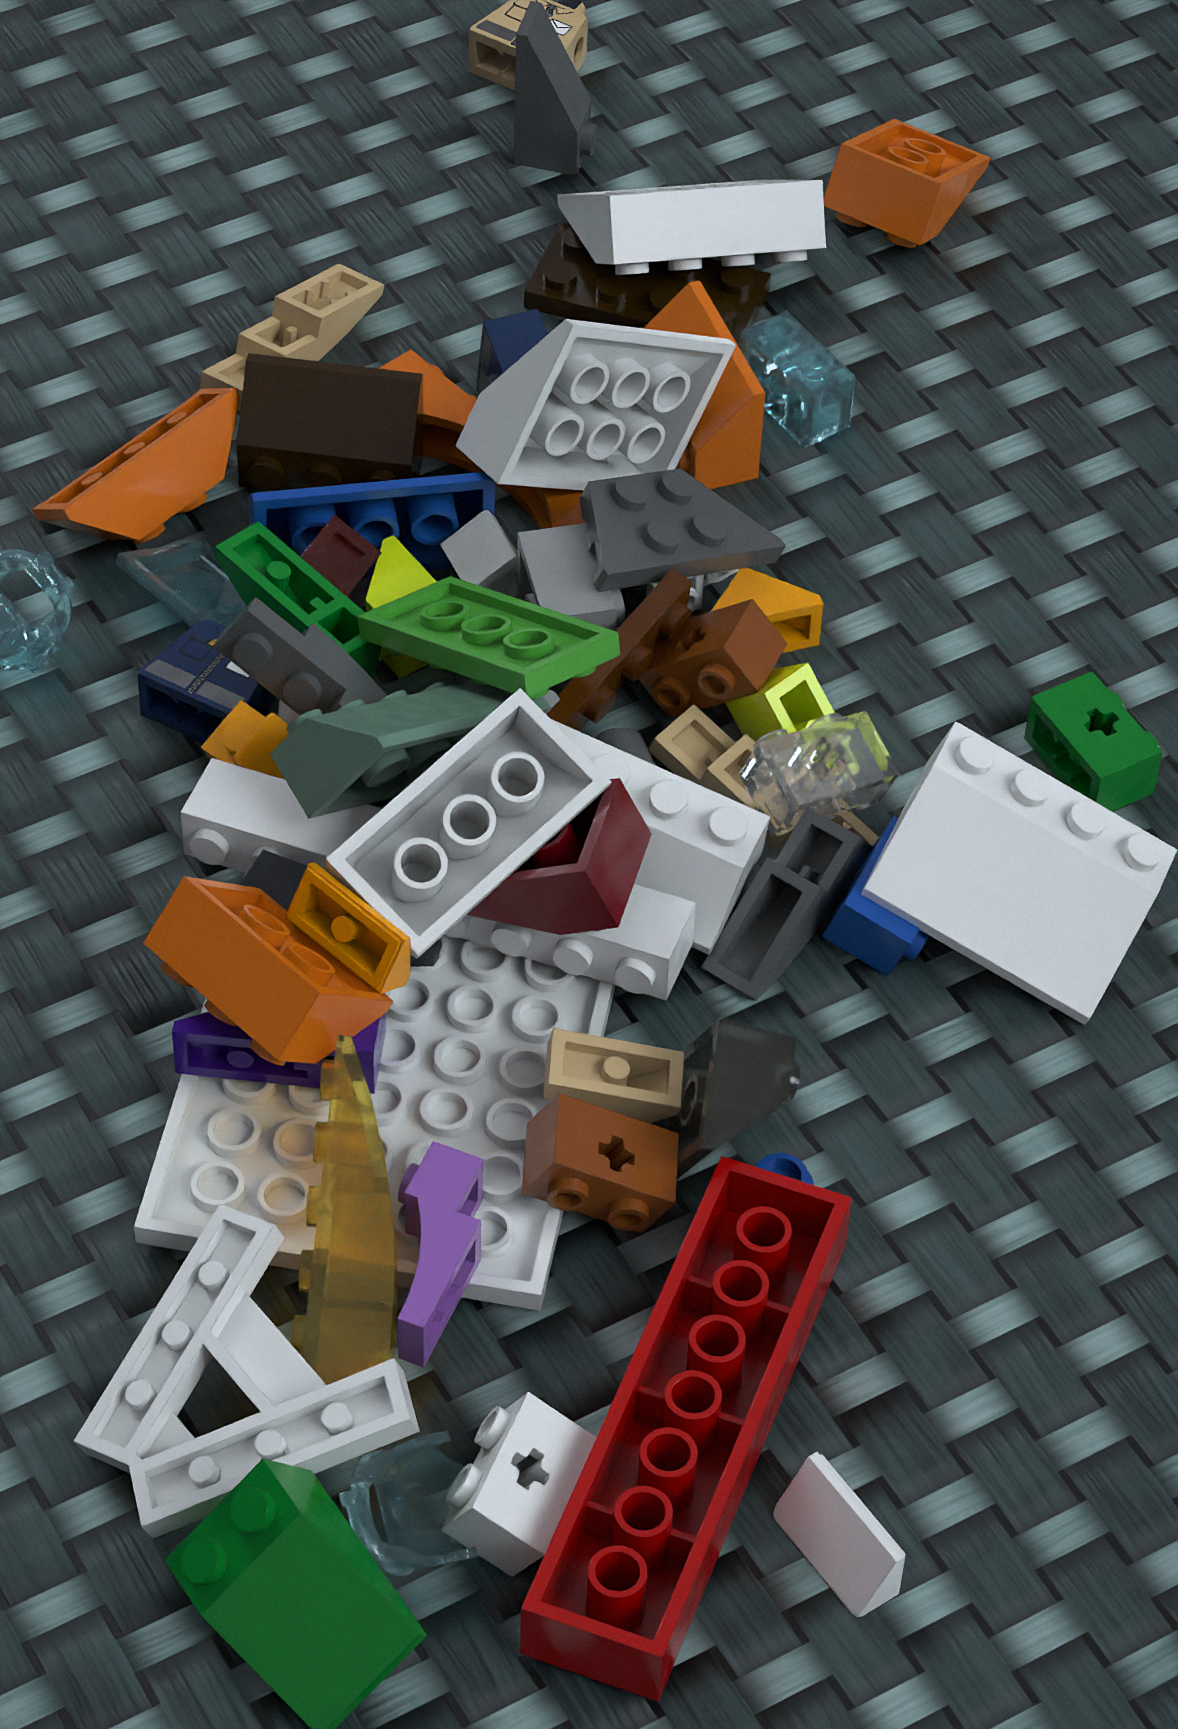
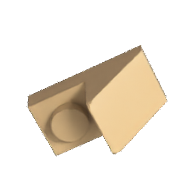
(614, 1074)

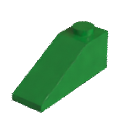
(283, 581)

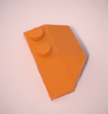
(153, 474)

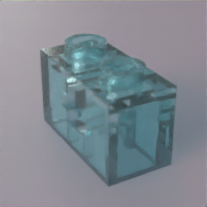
(801, 379)

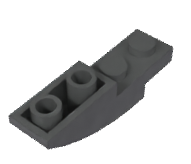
(297, 668)

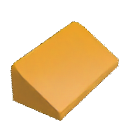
(350, 930)

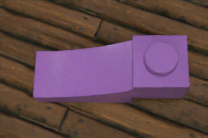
(440, 1212)

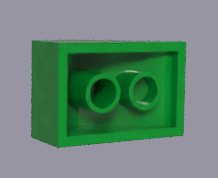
(296, 1593)

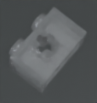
(829, 767)

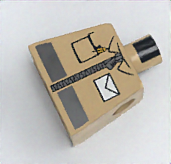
(494, 37)

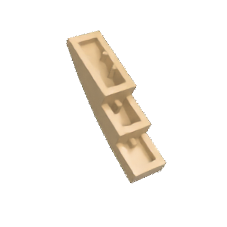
(302, 325)
(709, 757)

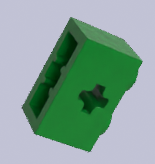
(1093, 742)

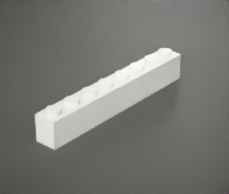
(244, 811)

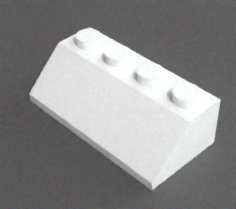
(468, 821)
(698, 841)

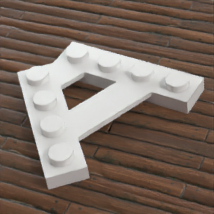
(299, 1417)

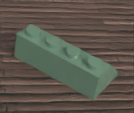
(379, 747)

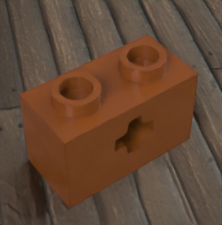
(714, 659)
(600, 1163)

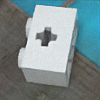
(517, 1484)

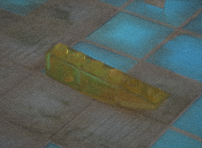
(354, 1255)

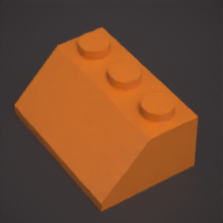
(729, 432)
(261, 971)

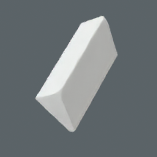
(840, 1537)

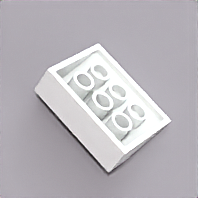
(698, 222)
(594, 405)
(1019, 872)

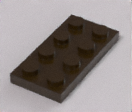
(579, 289)

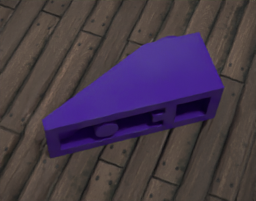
(223, 1051)

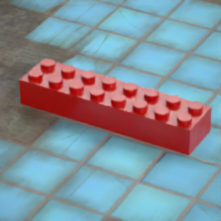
(685, 1430)

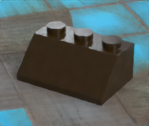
(327, 424)

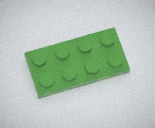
(489, 637)

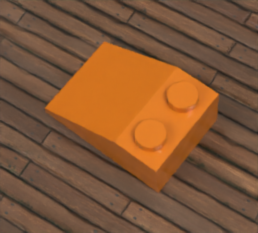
(902, 181)

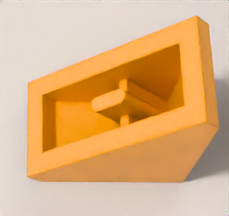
(789, 608)

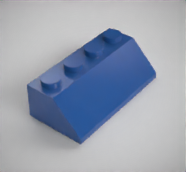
(413, 510)

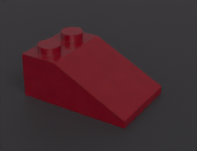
(580, 874)

